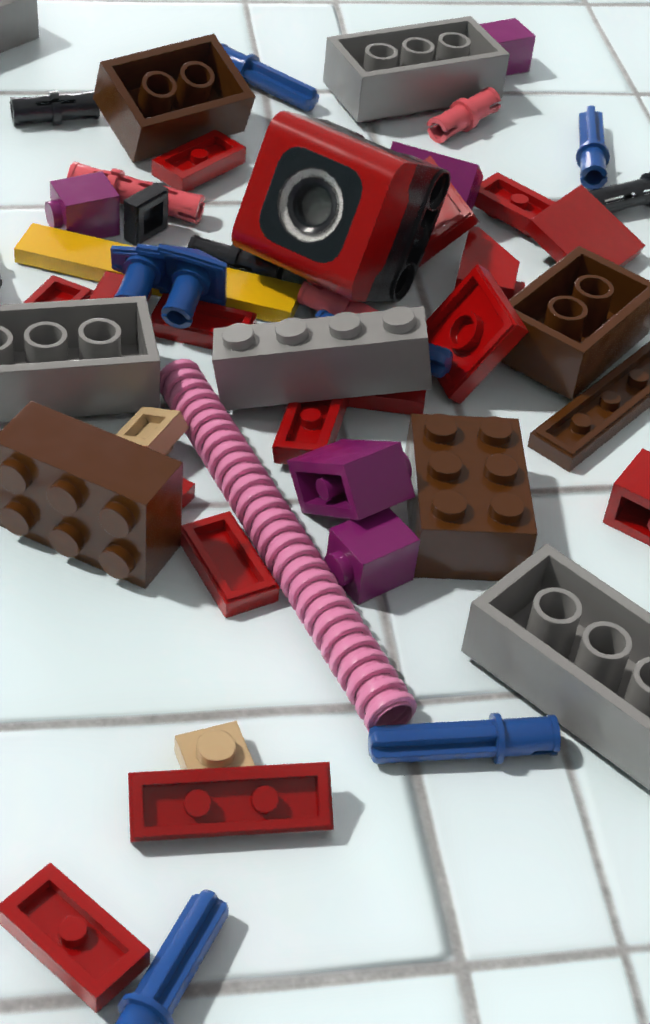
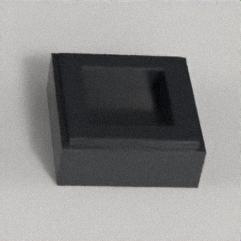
(145, 213)

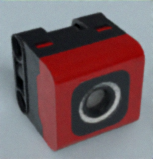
(339, 208)

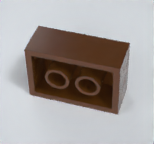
(172, 96)
(578, 321)
(90, 494)
(469, 496)

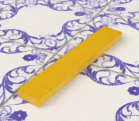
(91, 257)

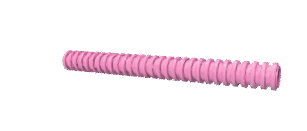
(288, 551)

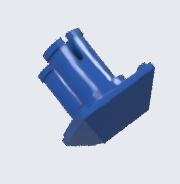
(179, 271)

